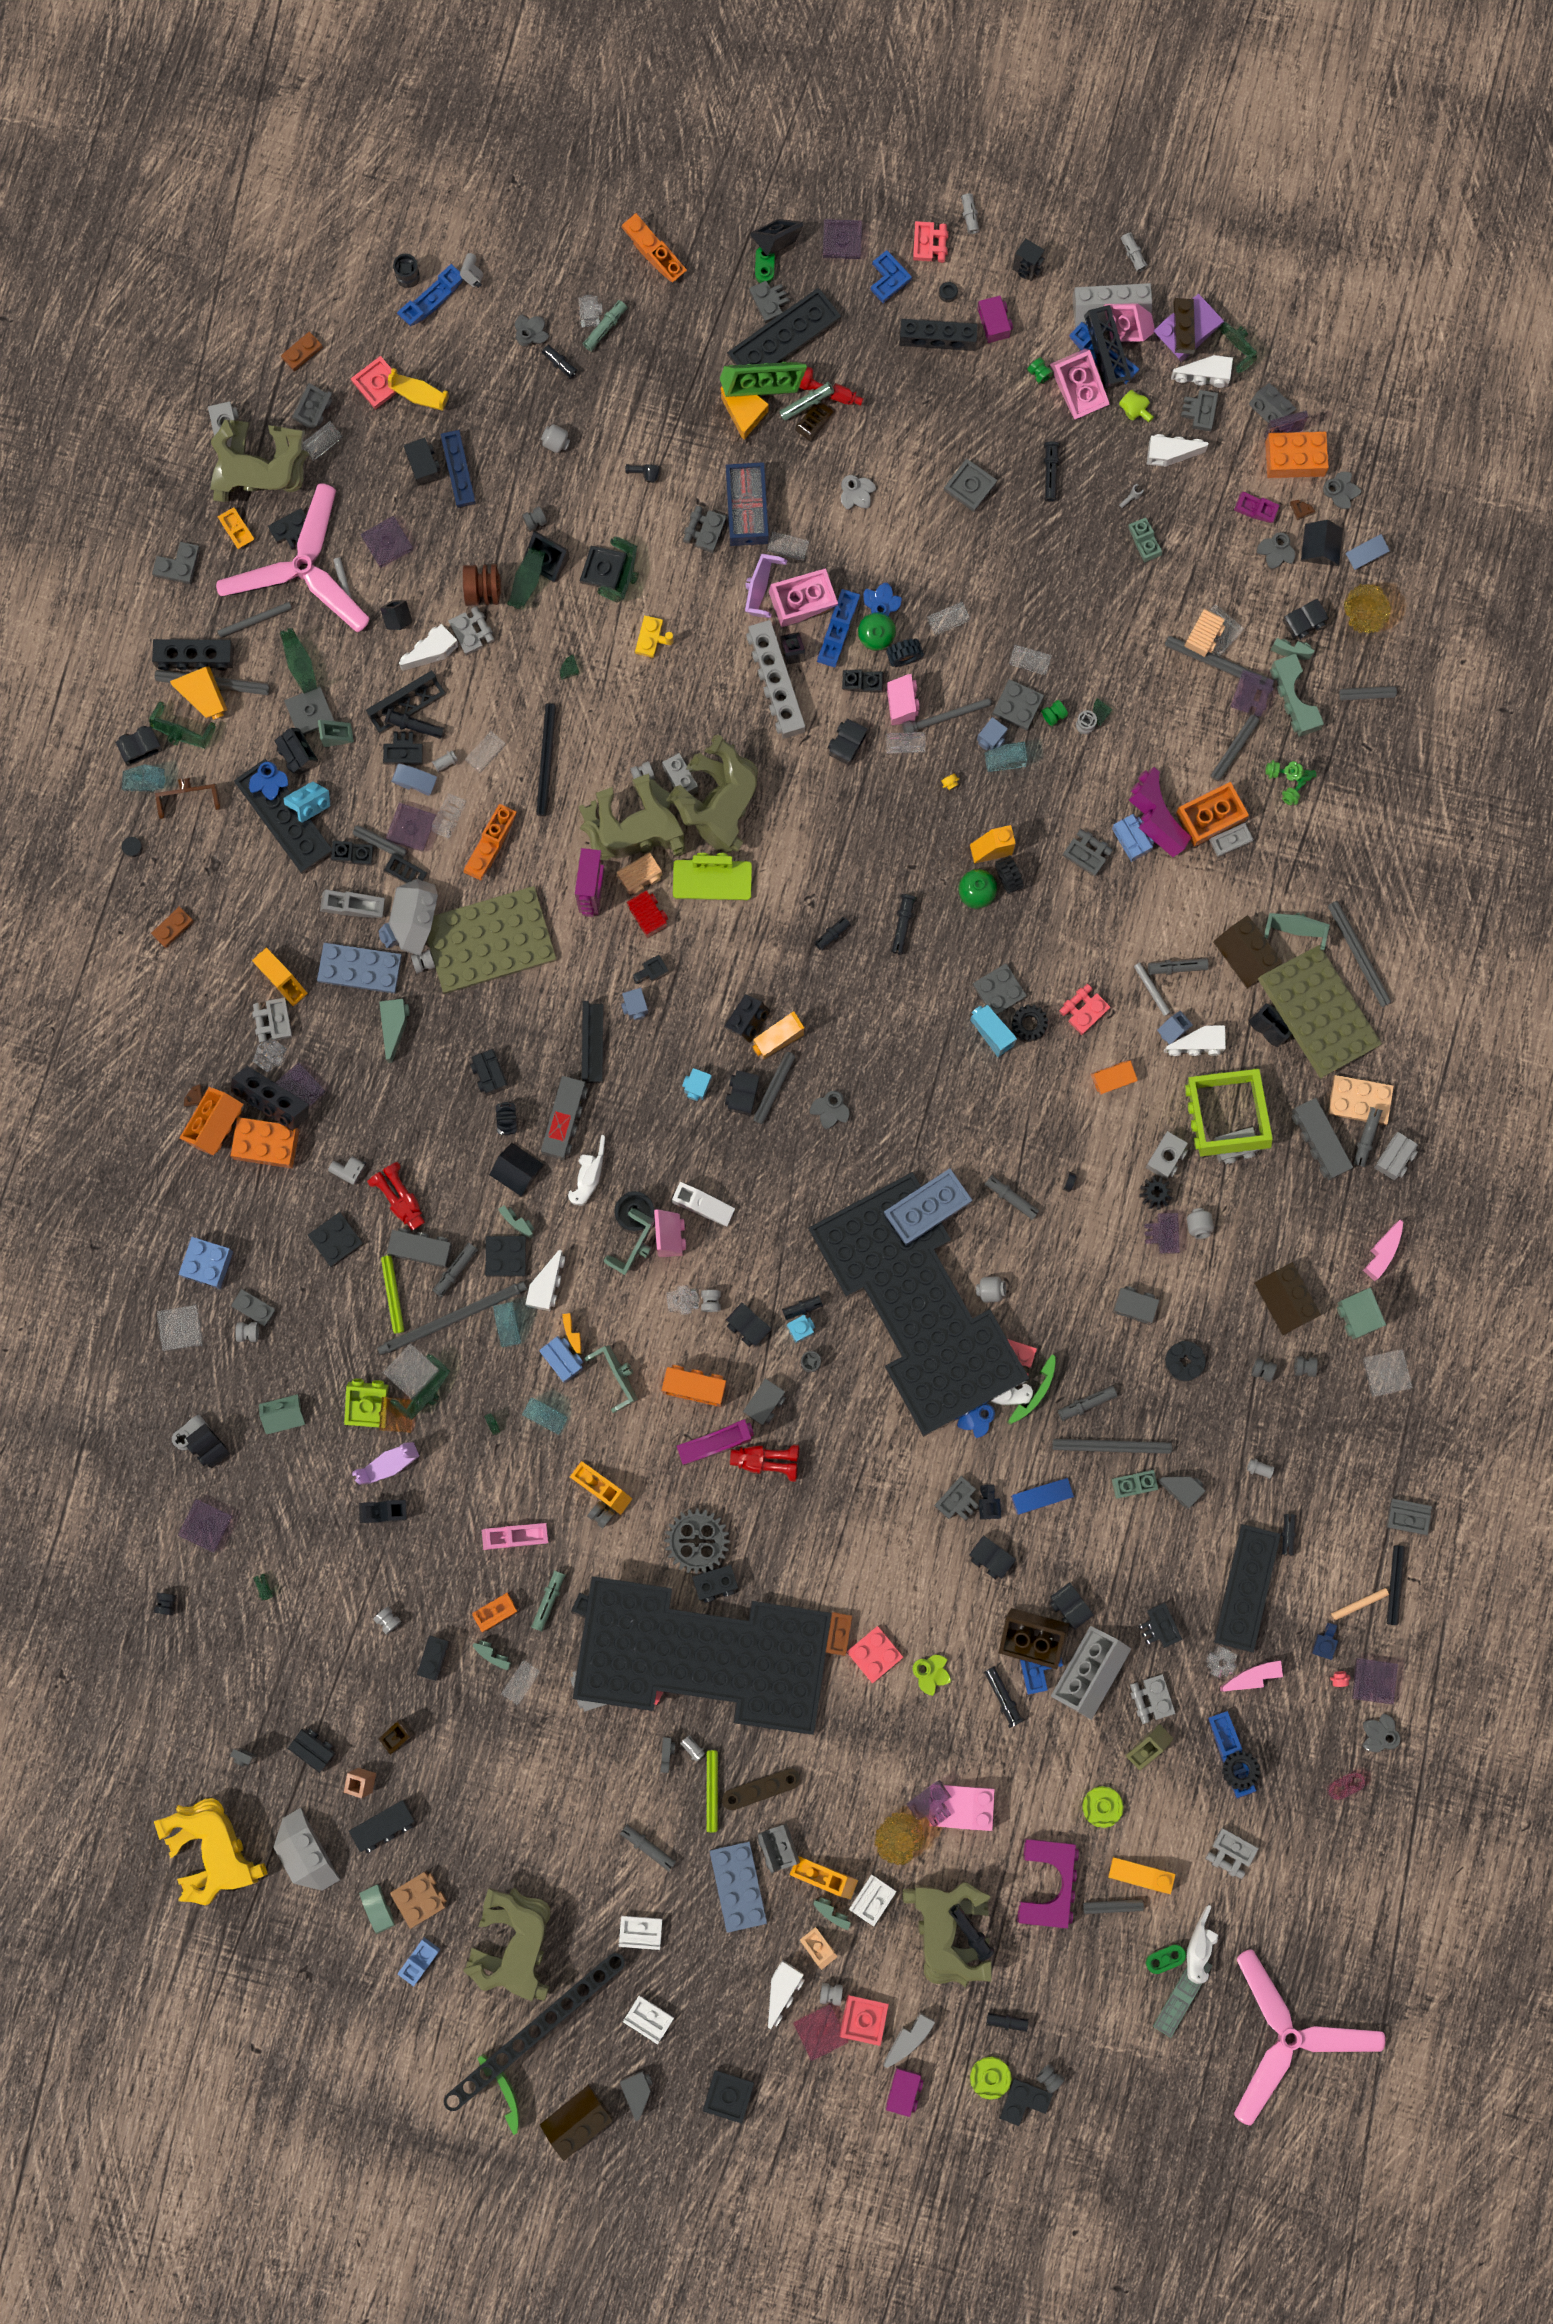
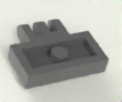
(769, 300)
(1201, 410)
(957, 1500)

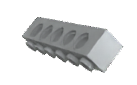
(765, 632)

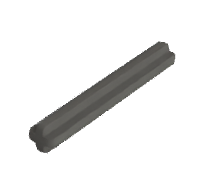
(1235, 747)
(774, 1087)

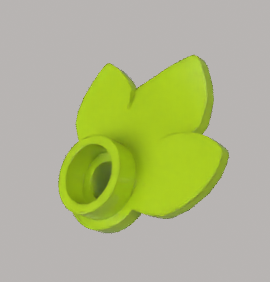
(934, 1673)

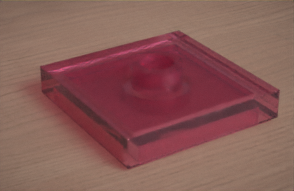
(820, 2032)

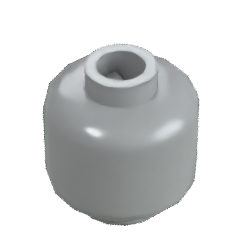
(555, 438)
(1200, 1223)
(991, 1289)

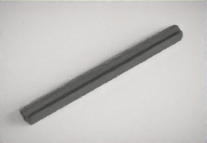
(1209, 659)
(222, 683)
(1359, 953)
(1112, 1446)

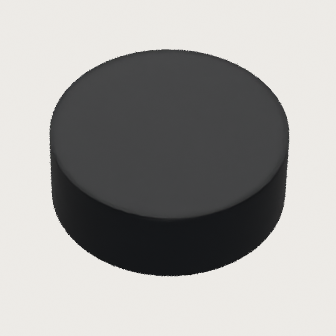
(948, 292)
(131, 846)
(1069, 1181)

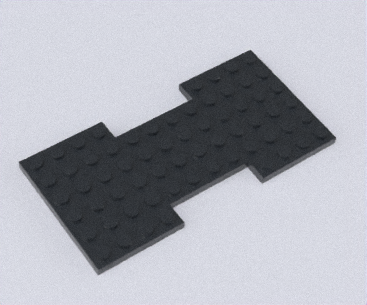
(946, 1355)
(643, 1647)

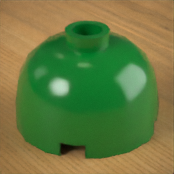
(876, 631)
(977, 888)

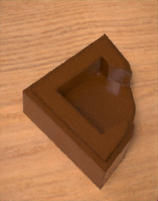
(1301, 509)
(194, 1096)

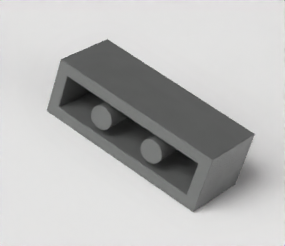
(419, 1248)

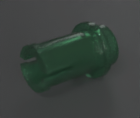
(263, 1588)

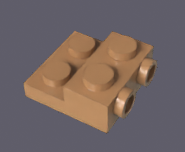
(419, 1899)

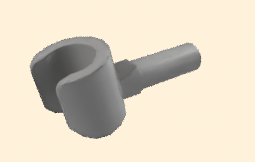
(1133, 495)

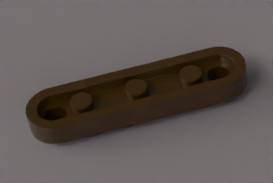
(761, 1789)

